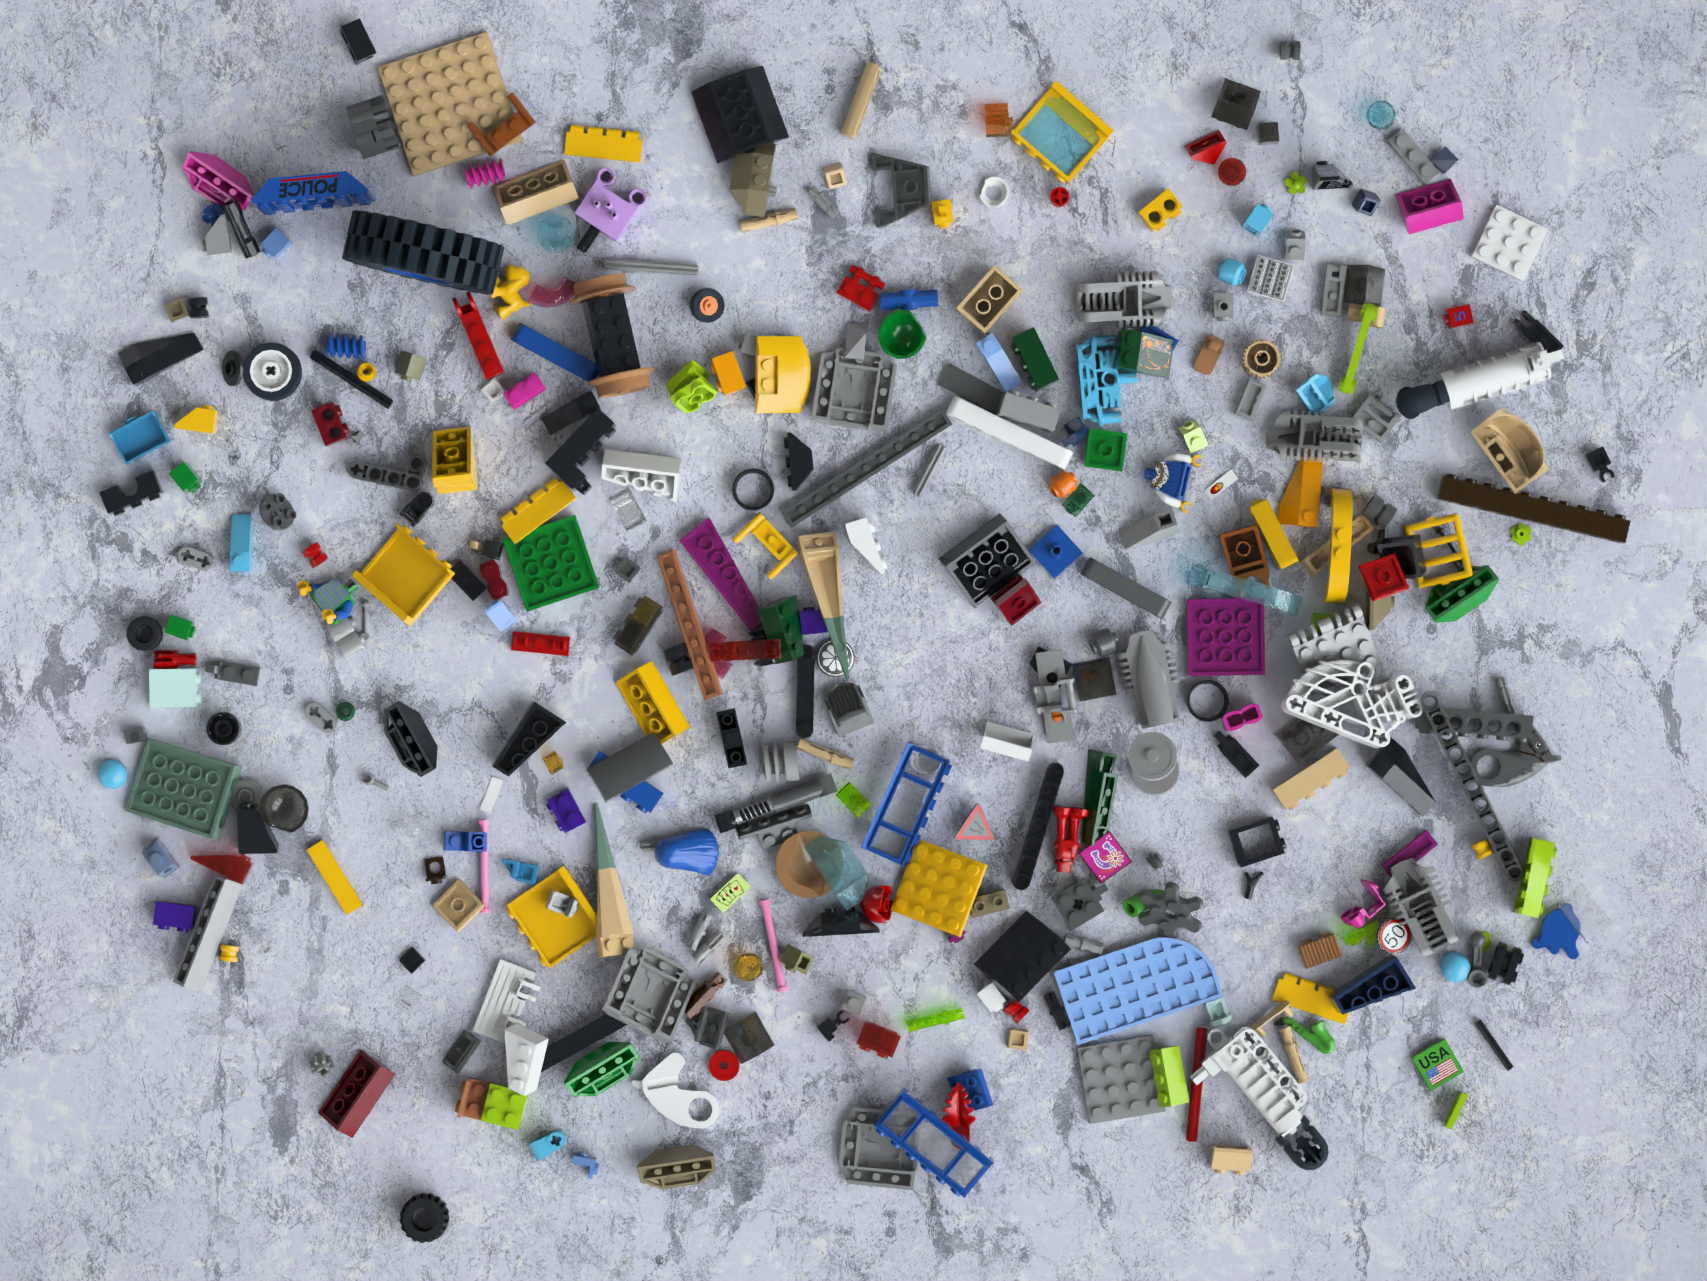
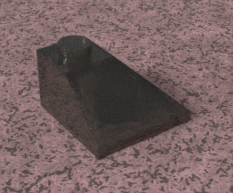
(1094, 679)

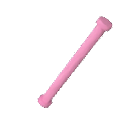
(484, 870)
(773, 945)

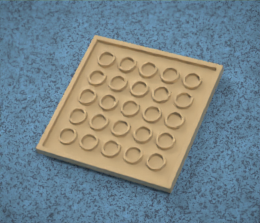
(440, 95)

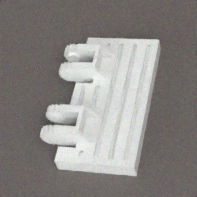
(503, 1000)

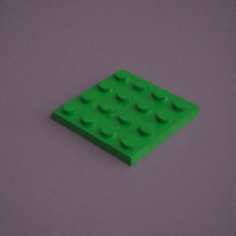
(551, 564)

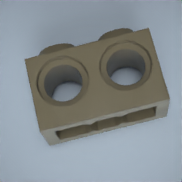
(990, 903)

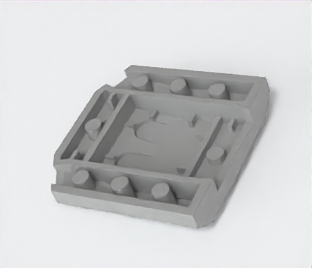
(854, 391)
(650, 993)
(869, 1157)

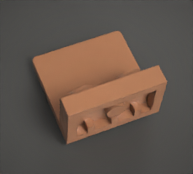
(473, 1098)

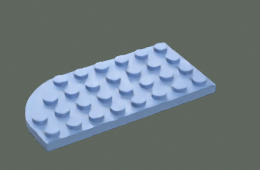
(1135, 986)

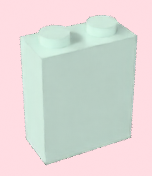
(174, 688)

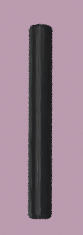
(351, 379)

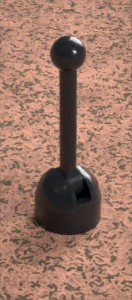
(1458, 564)

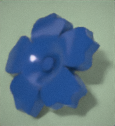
(212, 214)

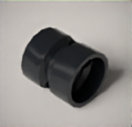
(678, 659)

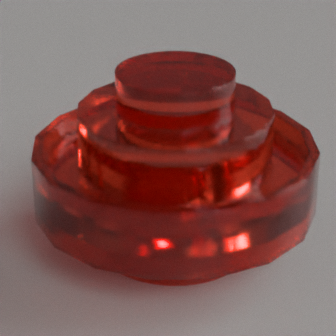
(1231, 172)

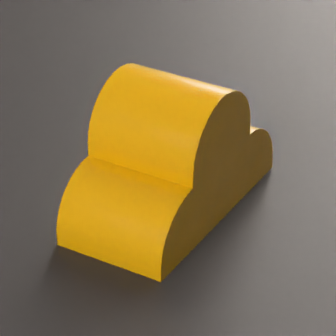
(453, 461)

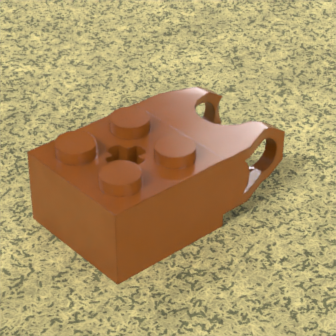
(1251, 562)

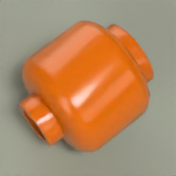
(1062, 484)

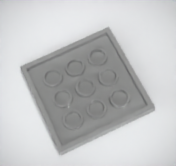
(1119, 1079)

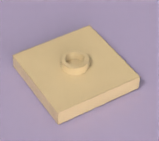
(458, 905)

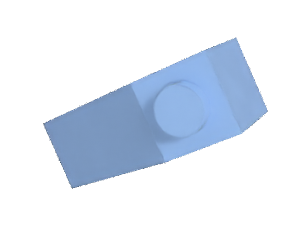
(999, 362)

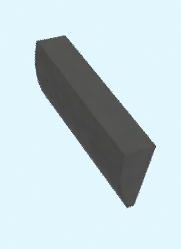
(629, 767)

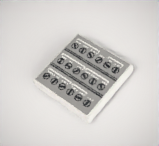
(1270, 278)

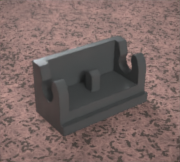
(461, 1051)

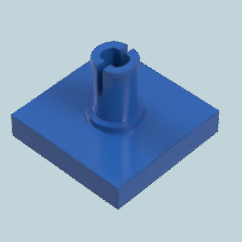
(1055, 551)

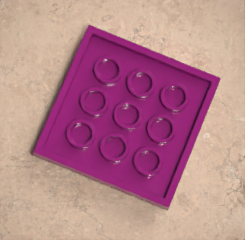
(1225, 637)

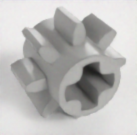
(321, 1064)

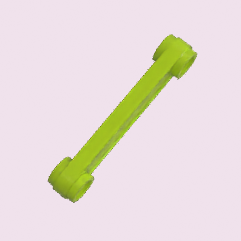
(1368, 313)

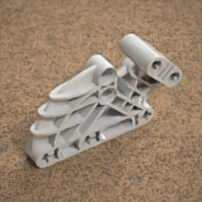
(1394, 701)

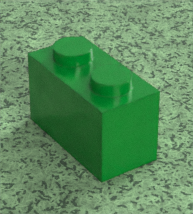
(186, 478)

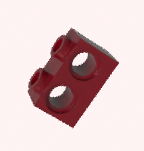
(326, 426)

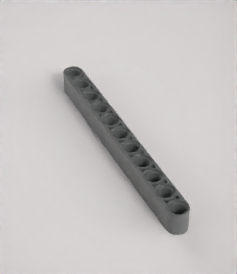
(1472, 795)

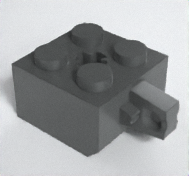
(1089, 908)

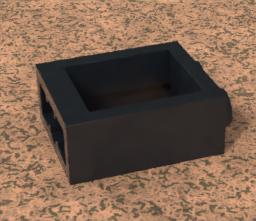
(1237, 846)

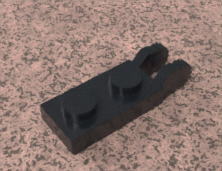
(1538, 333)

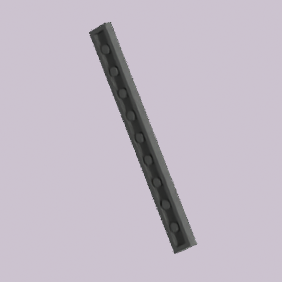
(866, 468)

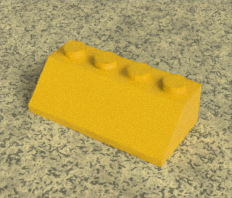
(652, 703)

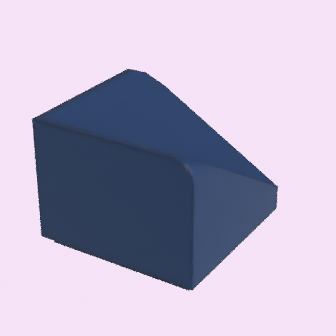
(1444, 160)
(1366, 202)

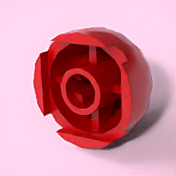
(877, 904)

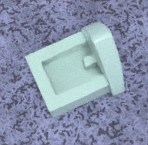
(1218, 1012)

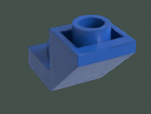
(465, 841)

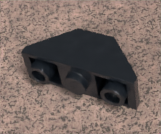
(799, 461)
(731, 738)

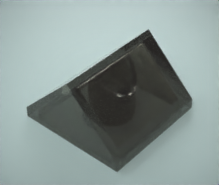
(1364, 285)
(748, 1037)

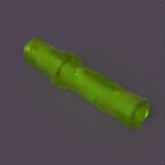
(935, 1019)

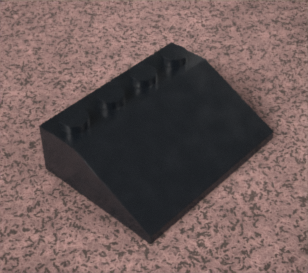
(987, 560)
(1022, 957)

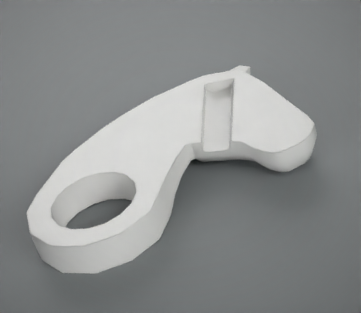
(663, 1092)

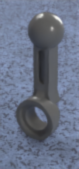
(1477, 940)

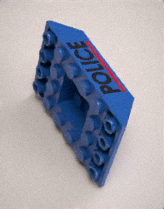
(310, 192)

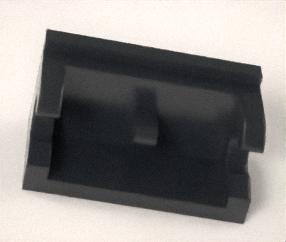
(357, 41)

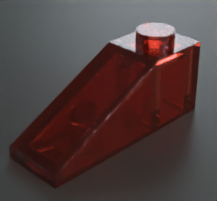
(231, 866)

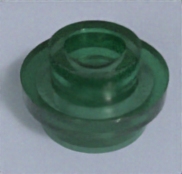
(340, 707)

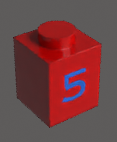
(1458, 316)

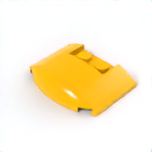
(781, 374)

